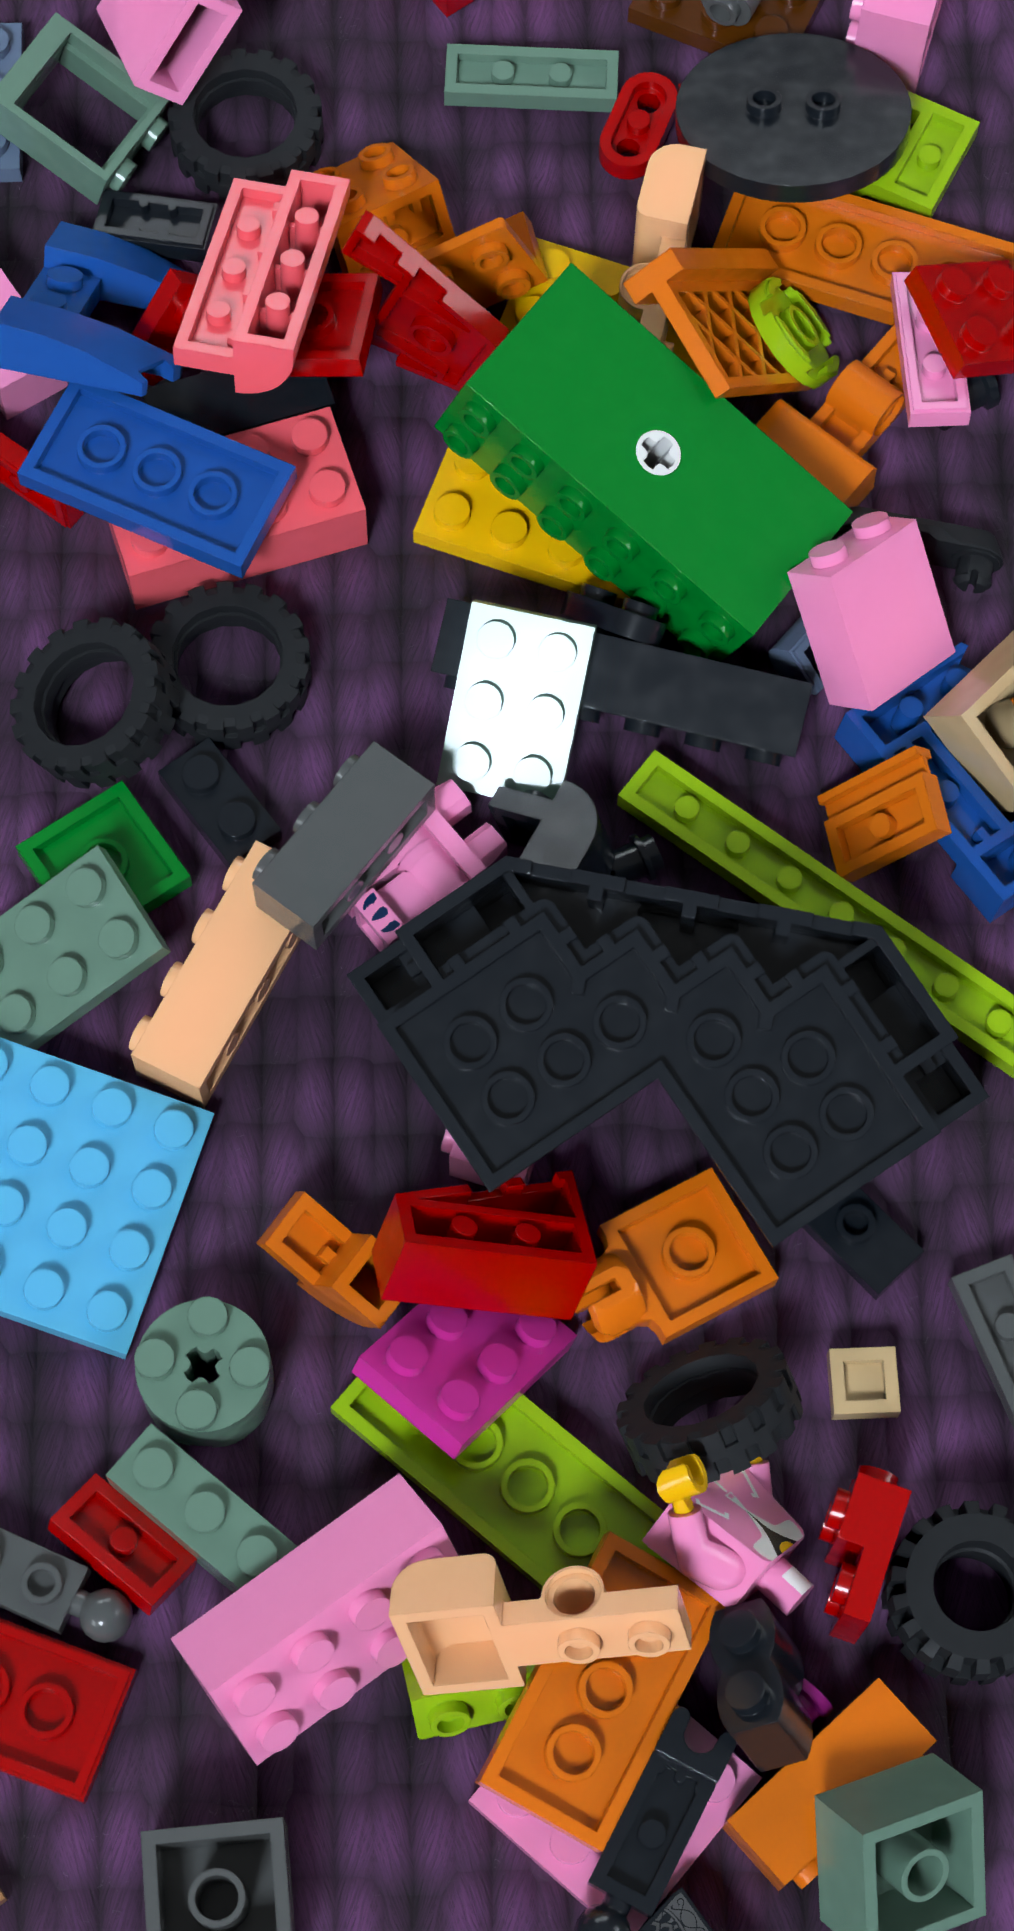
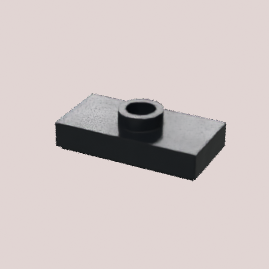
(159, 223)
(865, 1242)

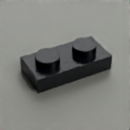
(218, 802)

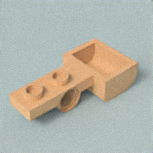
(664, 219)
(472, 1637)

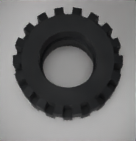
(912, 1603)

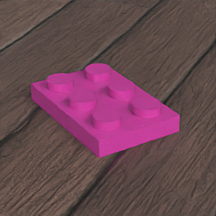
(460, 1367)

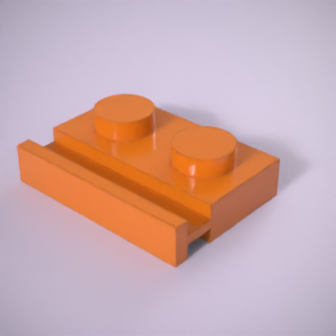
(884, 814)

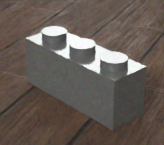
(343, 844)

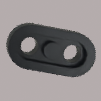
(632, 620)

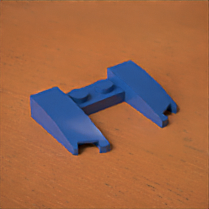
(51, 326)
(980, 833)

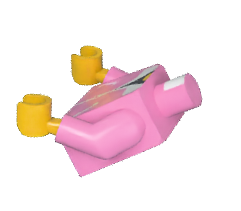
(728, 1534)

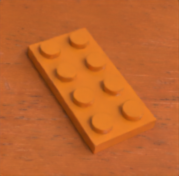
(592, 1726)

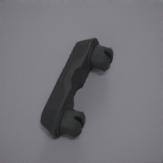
(952, 546)

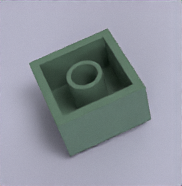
(902, 1850)

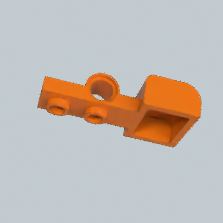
(850, 421)

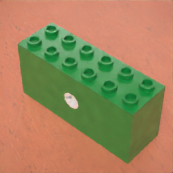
(641, 467)

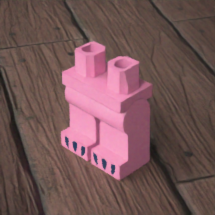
(427, 868)

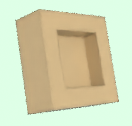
(863, 1383)

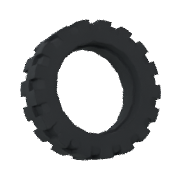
(256, 76)
(258, 612)
(53, 672)
(698, 1379)

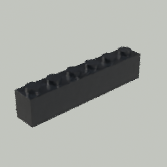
(670, 691)

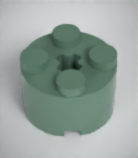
(211, 1336)

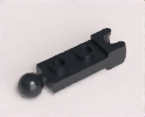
(654, 1827)

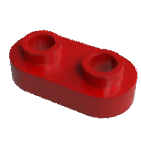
(634, 129)

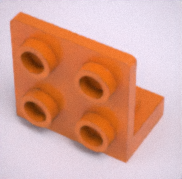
(397, 193)
(492, 260)

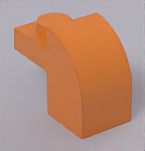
(328, 1260)

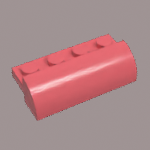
(261, 279)

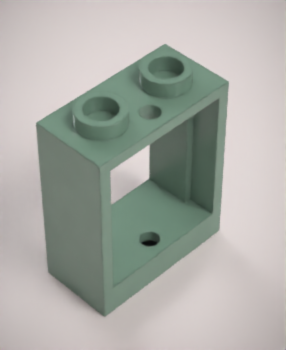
(104, 72)

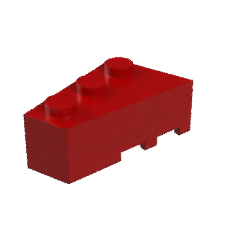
(486, 1250)

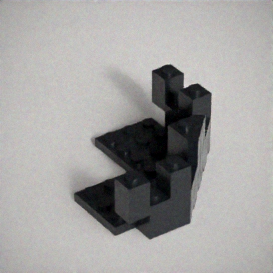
(771, 1028)

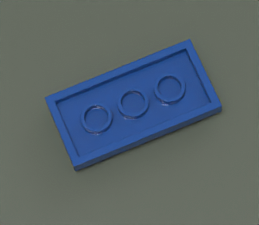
(158, 476)

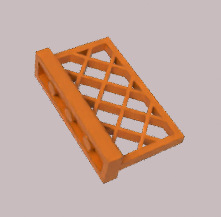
(709, 309)

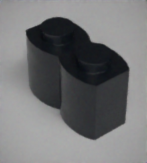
(760, 1685)

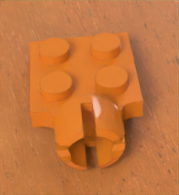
(674, 1263)

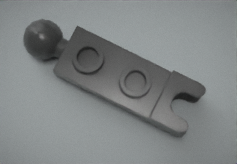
(50, 1590)

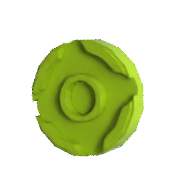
(793, 332)

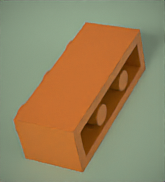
(779, 1821)

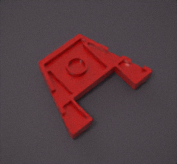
(425, 315)

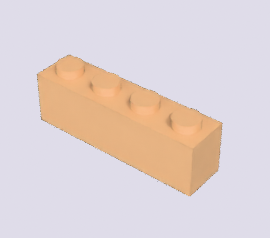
(215, 992)

